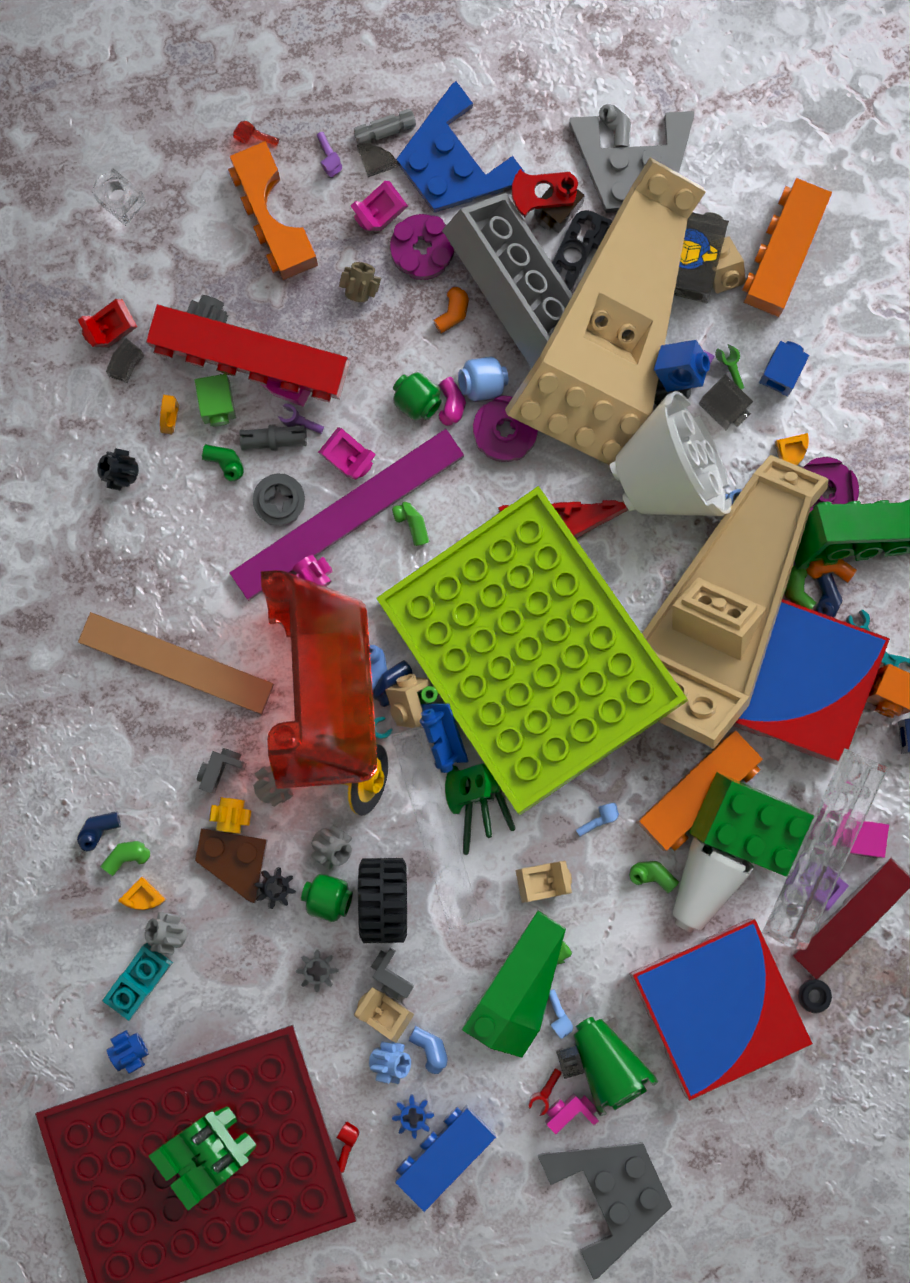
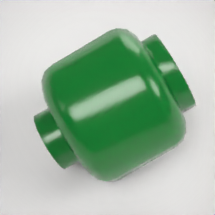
(416, 396)
(327, 897)

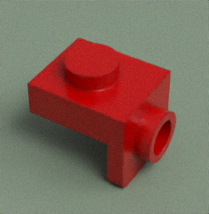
(108, 324)

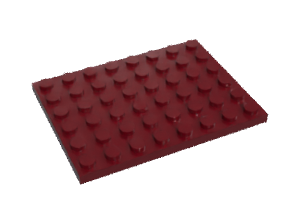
(126, 1212)

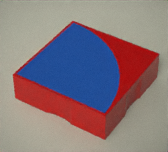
(813, 682)
(721, 1009)

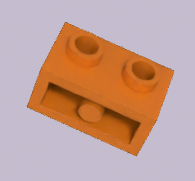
(891, 691)

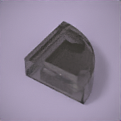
(375, 159)

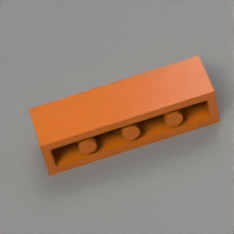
(787, 246)
(678, 808)

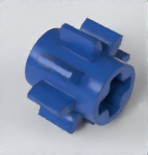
(127, 1052)
(406, 1123)

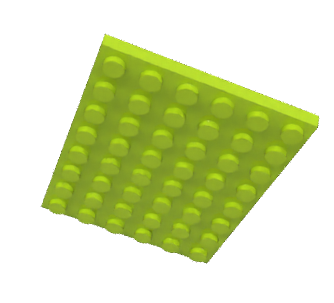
(531, 650)

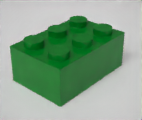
(751, 824)

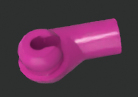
(454, 404)

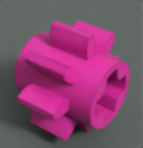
(314, 570)

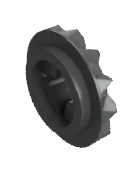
(266, 491)

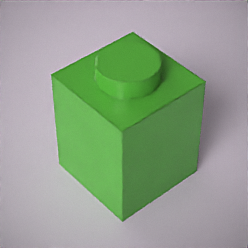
(215, 400)

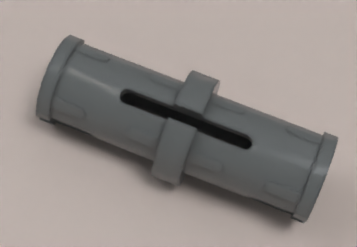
(273, 437)

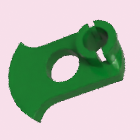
(481, 786)

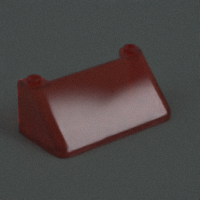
(331, 685)

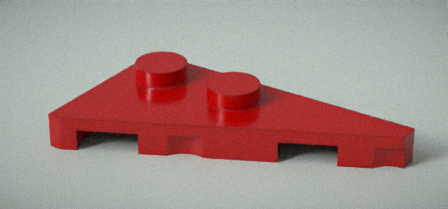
(586, 517)

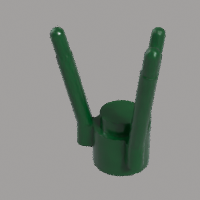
(485, 815)

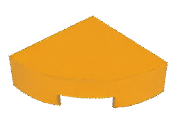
(168, 414)
(792, 448)
(142, 896)

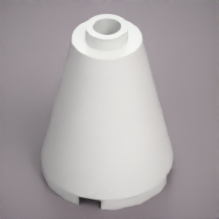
(707, 884)

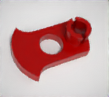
(524, 191)

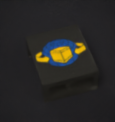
(700, 256)

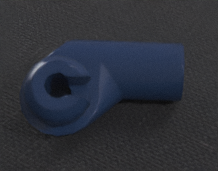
(389, 679)
(94, 829)

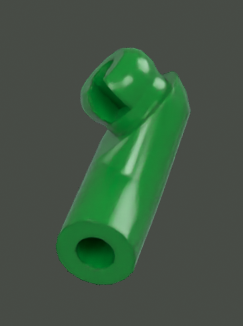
(227, 459)

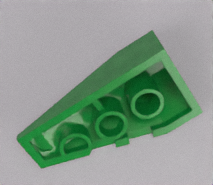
(517, 996)

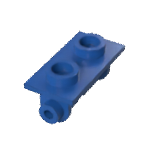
(443, 732)

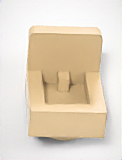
(730, 268)
(405, 701)
(544, 881)
(383, 1014)

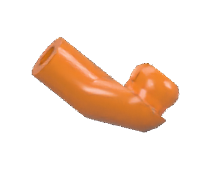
(456, 310)
(841, 569)

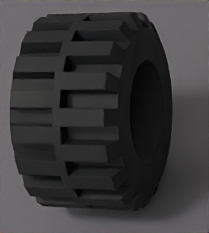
(382, 900)

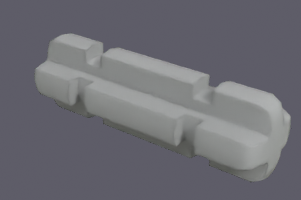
(385, 127)

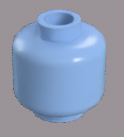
(482, 379)

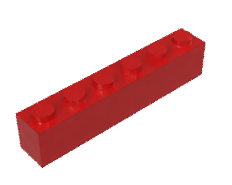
(247, 352)

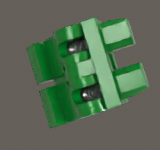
(198, 1156)

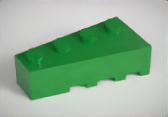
(855, 530)

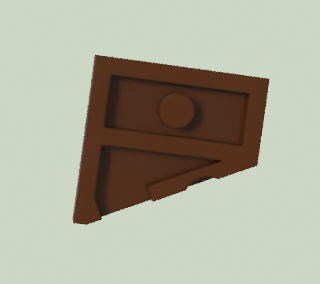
(233, 860)

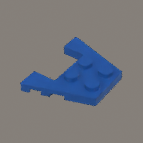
(441, 164)

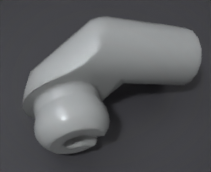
(618, 123)

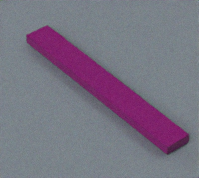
(350, 511)

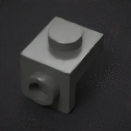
(211, 772)
(393, 983)

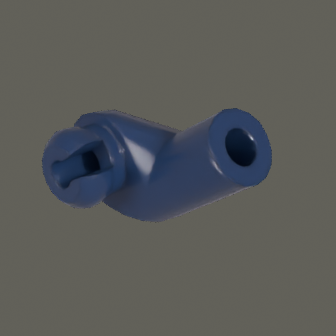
(831, 597)

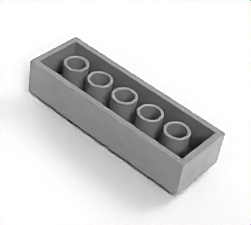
(510, 271)

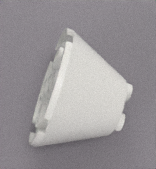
(672, 465)

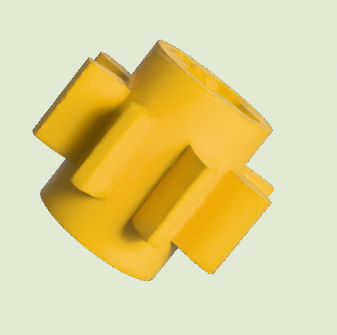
(230, 815)

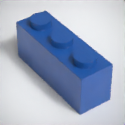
(444, 1157)

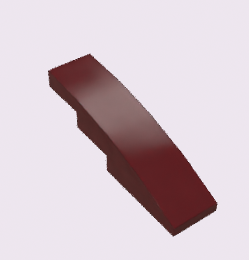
(854, 918)

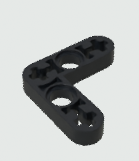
(593, 237)

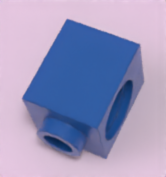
(682, 365)
(784, 367)

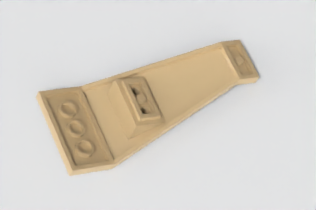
(590, 379)
(728, 600)

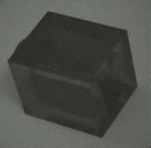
(726, 403)

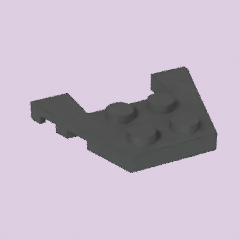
(624, 1189)

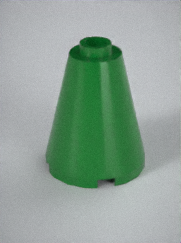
(610, 1066)

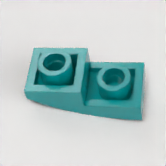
(137, 981)

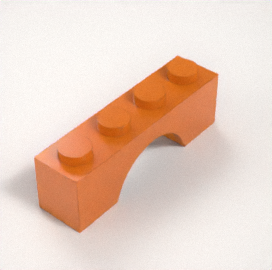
(288, 246)

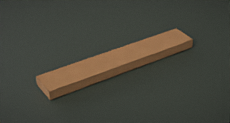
(176, 663)

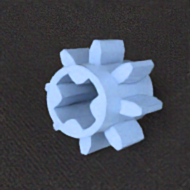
(390, 1062)

